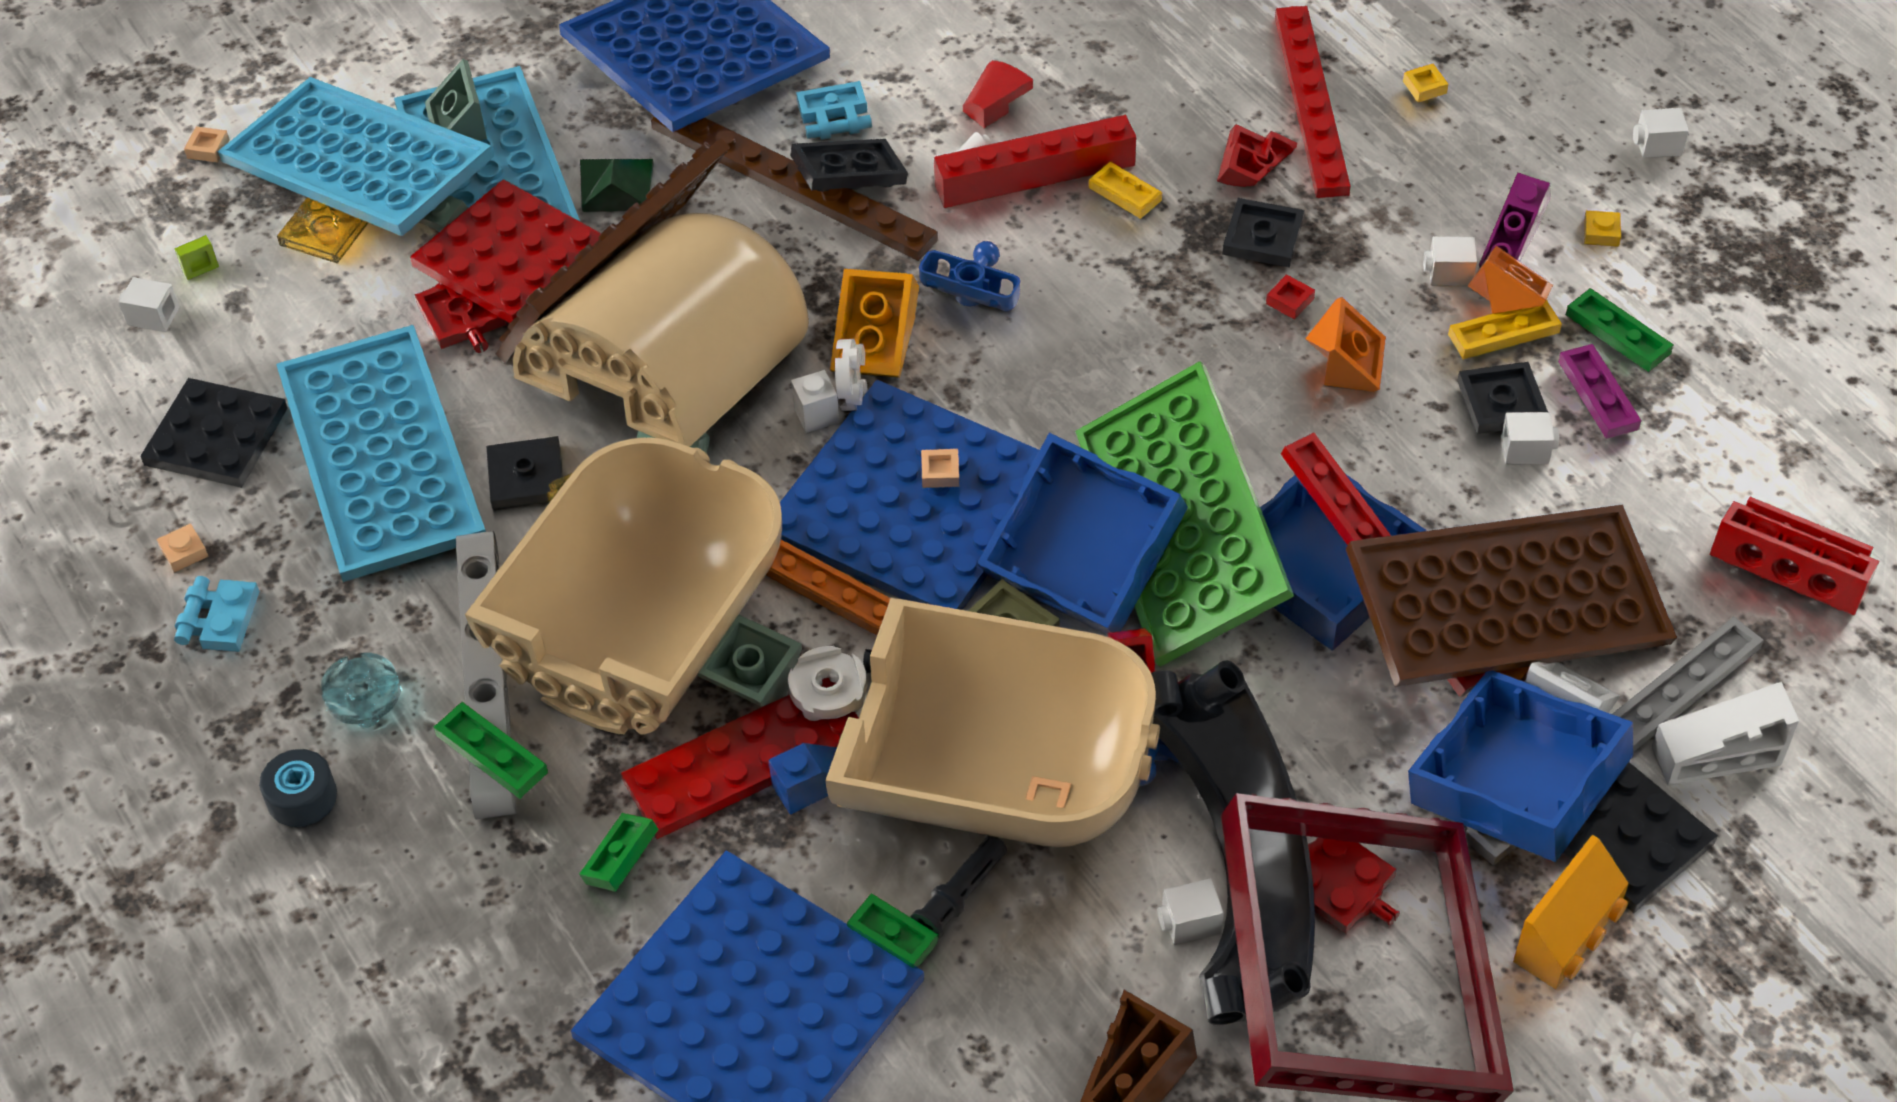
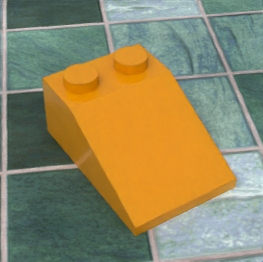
(879, 313)

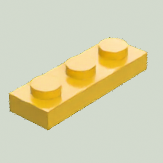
(1503, 330)

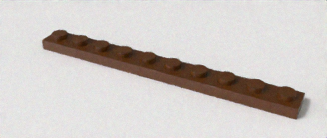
(784, 176)

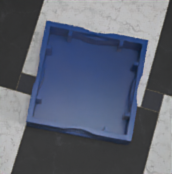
(1083, 535)
(1316, 561)
(1521, 764)

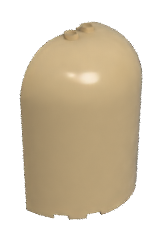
(672, 326)
(630, 581)
(979, 707)

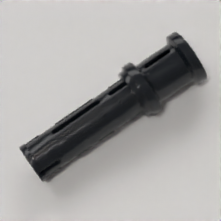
(949, 898)

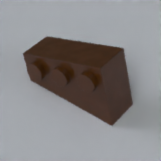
(1141, 1056)

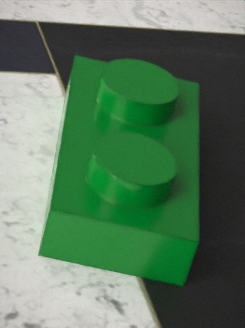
(618, 851)
(893, 931)

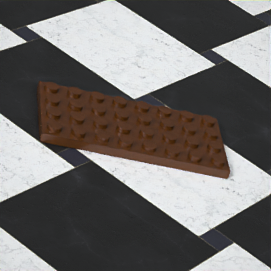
(661, 203)
(1509, 594)

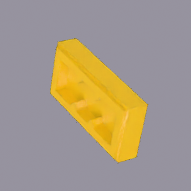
(1125, 190)

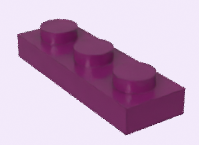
(1599, 391)

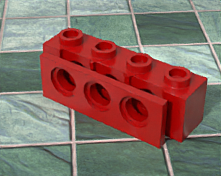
(1796, 554)

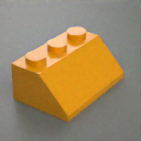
(1572, 915)

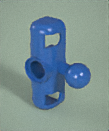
(971, 280)

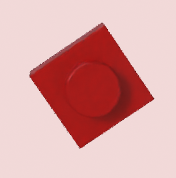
(1290, 296)

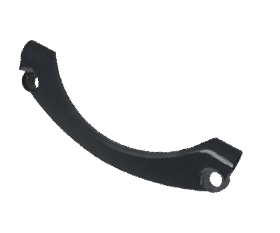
(1228, 750)

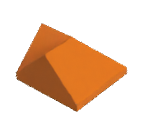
(1509, 283)
(1351, 348)

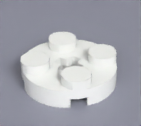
(848, 374)
(833, 701)

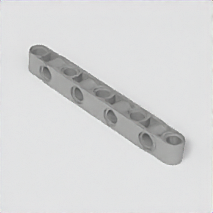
(481, 670)

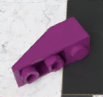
(1519, 217)

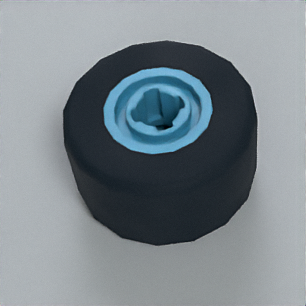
(298, 787)

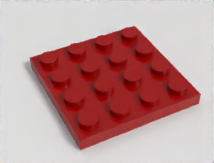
(503, 249)

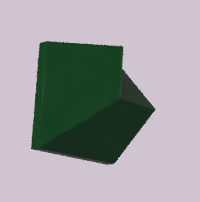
(614, 183)

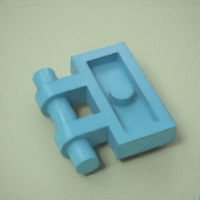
(833, 102)
(227, 618)

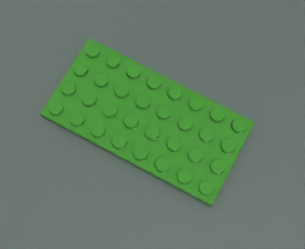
(1221, 556)

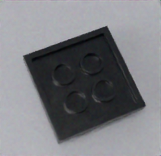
(214, 432)
(1644, 834)

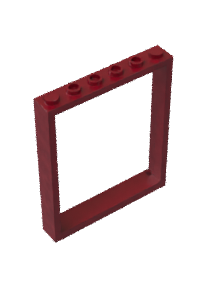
(1354, 1076)

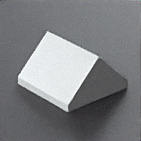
(1570, 685)

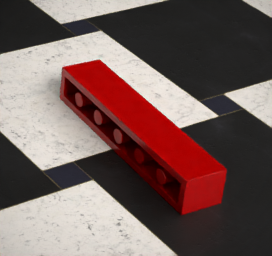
(1034, 161)

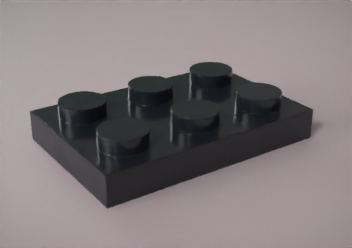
(848, 164)

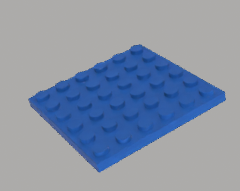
(693, 53)
(872, 519)
(747, 996)

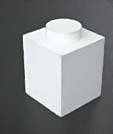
(1661, 132)
(1451, 261)
(148, 304)
(815, 401)
(1529, 438)
(1191, 911)

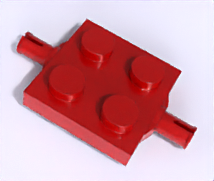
(456, 317)
(1349, 883)

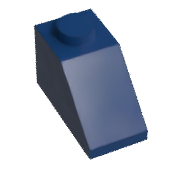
(801, 775)

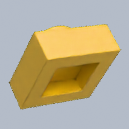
(1425, 82)
(1602, 228)

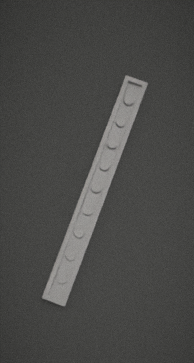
(1664, 700)

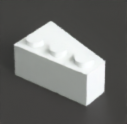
(1727, 737)

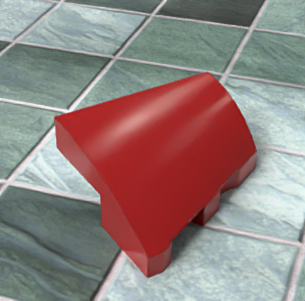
(994, 91)
(1252, 156)

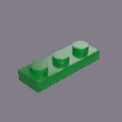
(1619, 329)
(491, 750)

